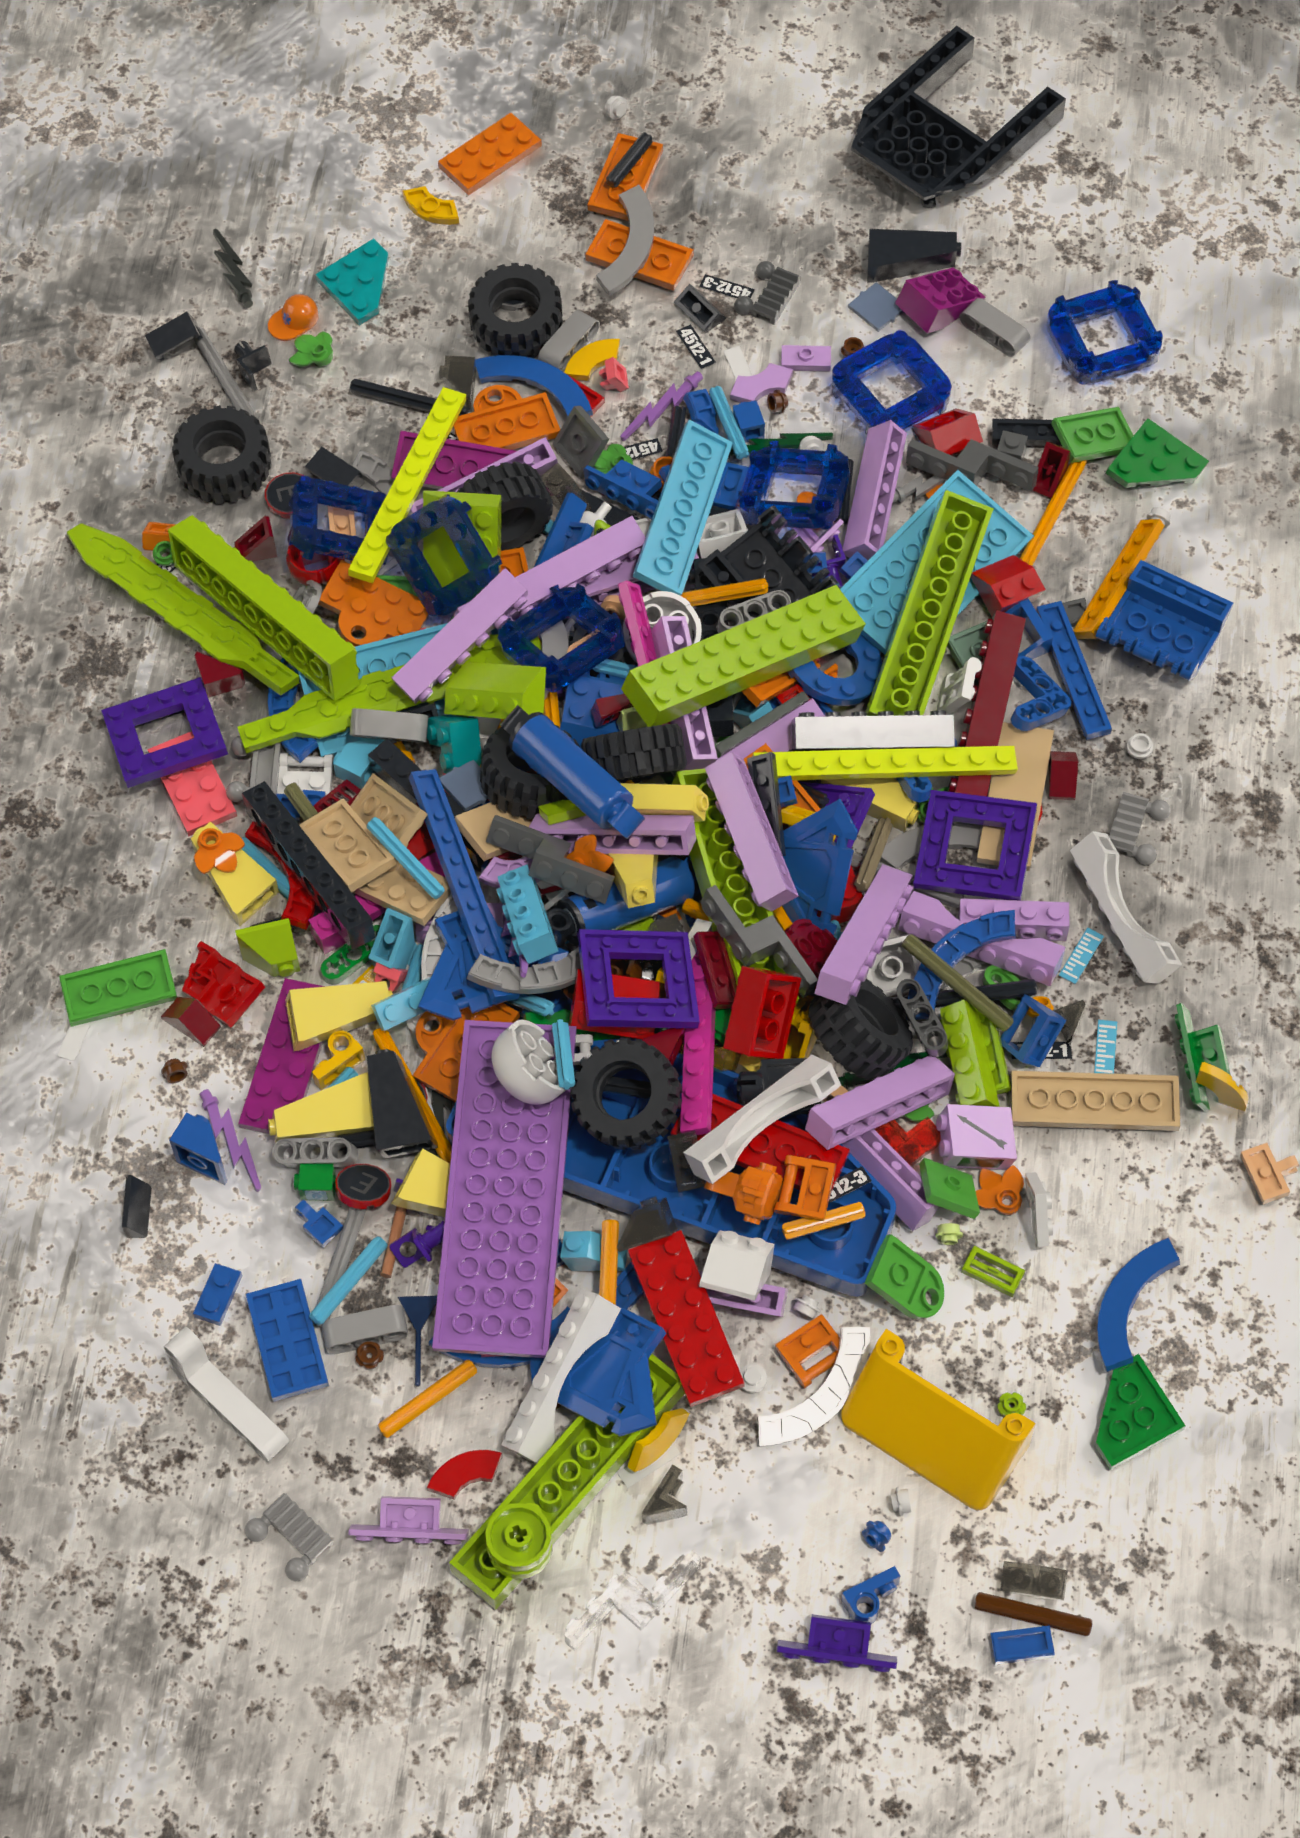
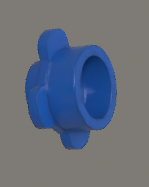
(877, 1535)

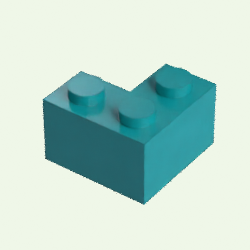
(457, 738)

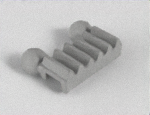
(264, 768)
(1128, 824)
(297, 1529)

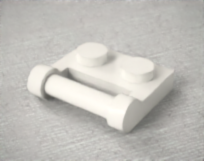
(958, 687)
(306, 780)

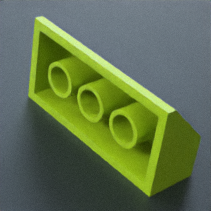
(495, 690)

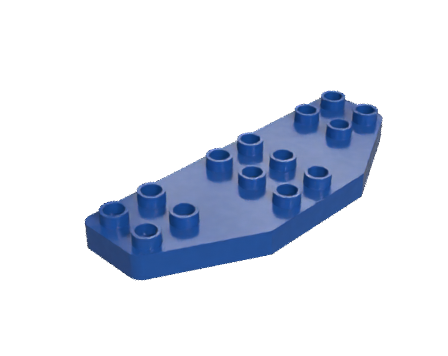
(623, 1178)

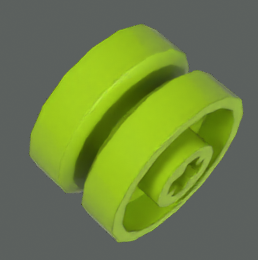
(516, 1558)

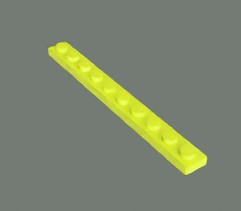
(407, 484)
(896, 762)

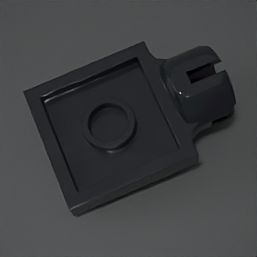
(753, 1083)

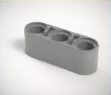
(995, 327)
(568, 339)
(760, 605)
(389, 724)
(302, 1150)
(374, 1325)

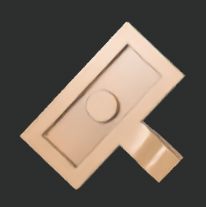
(1267, 1173)

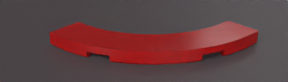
(300, 904)

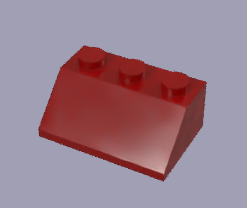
(623, 987)
(762, 1013)

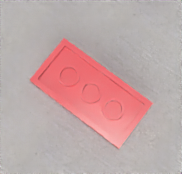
(196, 792)

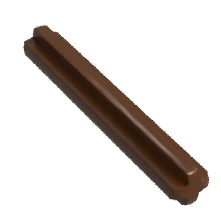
(1033, 1613)

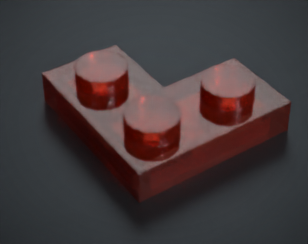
(913, 1144)

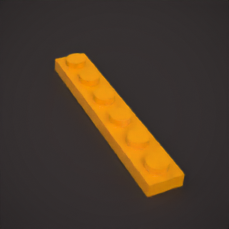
(1117, 579)

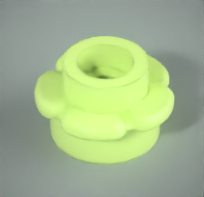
(948, 1233)

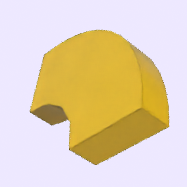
(430, 207)
(591, 357)
(1223, 1086)
(658, 1440)

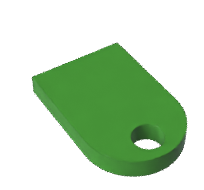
(904, 1279)

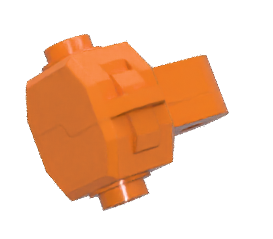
(752, 1191)

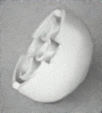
(667, 604)
(520, 1066)

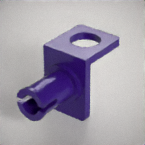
(835, 564)
(423, 1243)

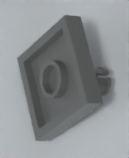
(580, 440)

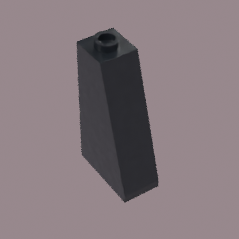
(909, 252)
(396, 1110)

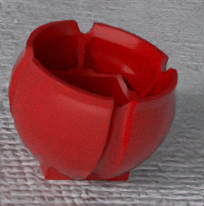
(297, 570)

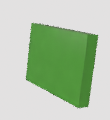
(1093, 433)

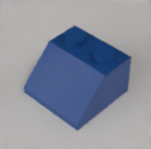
(197, 1147)

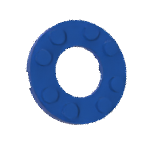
(843, 690)

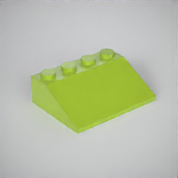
(438, 546)

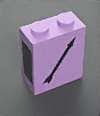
(976, 1137)

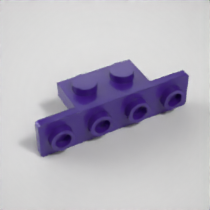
(840, 1641)

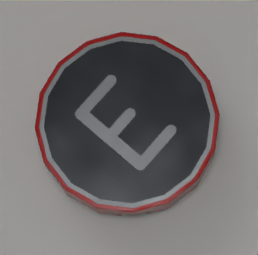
(279, 493)
(363, 1186)

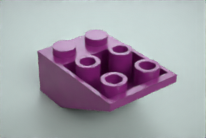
(937, 298)

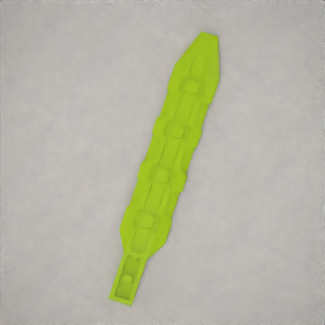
(179, 606)
(320, 716)

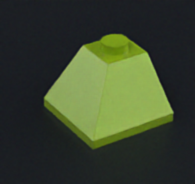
(269, 948)

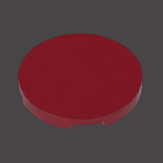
(812, 943)

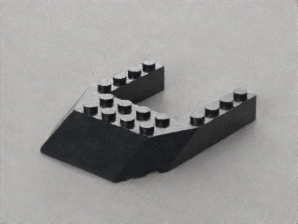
(928, 147)

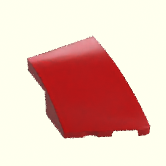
(220, 985)

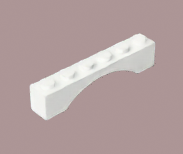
(1100, 864)
(720, 1148)
(533, 1426)

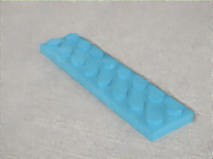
(682, 509)

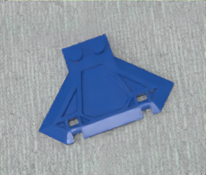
(819, 864)
(453, 968)
(614, 1376)

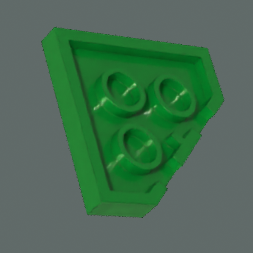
(1155, 459)
(1134, 1415)

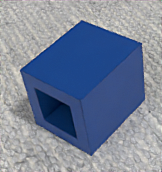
(749, 420)

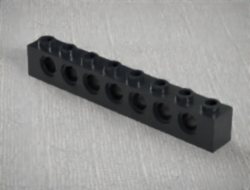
(719, 712)
(309, 866)

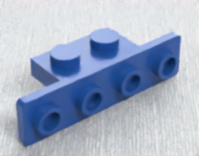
(626, 485)
(566, 529)

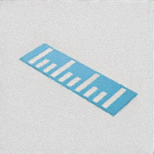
(1081, 955)
(1105, 1046)

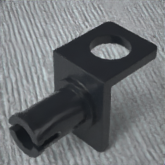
(251, 362)

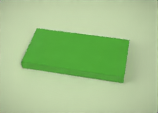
(118, 987)

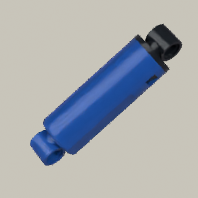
(571, 771)
(674, 885)

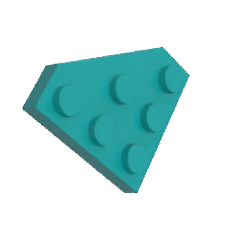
(357, 280)

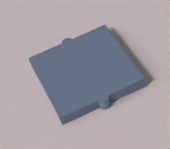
(876, 307)
(464, 785)

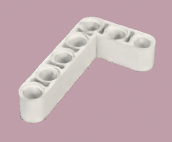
(222, 1396)

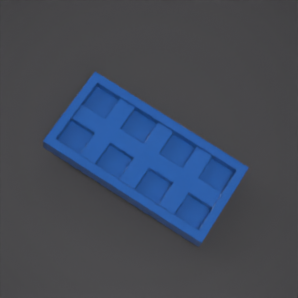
(287, 1340)

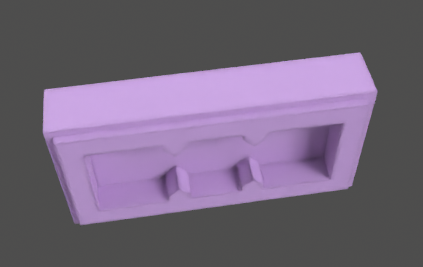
(806, 358)

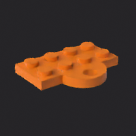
(507, 422)
(374, 608)
(444, 1046)

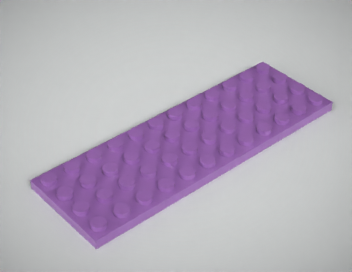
(501, 1210)

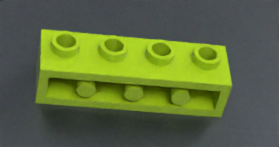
(968, 1055)

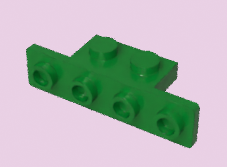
(1200, 1046)

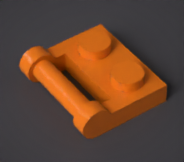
(814, 1189)
(807, 1343)

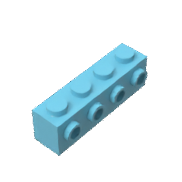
(527, 915)

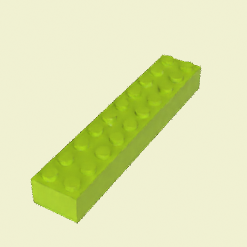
(930, 606)
(264, 607)
(742, 656)
(719, 866)
(563, 1484)

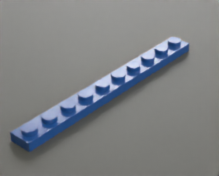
(459, 871)

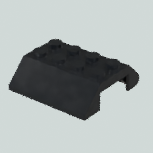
(764, 555)

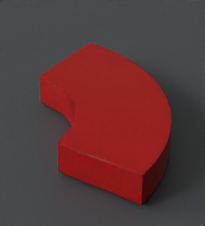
(464, 1470)

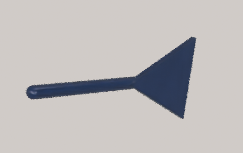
(418, 1311)

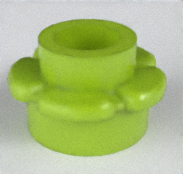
(1007, 1398)

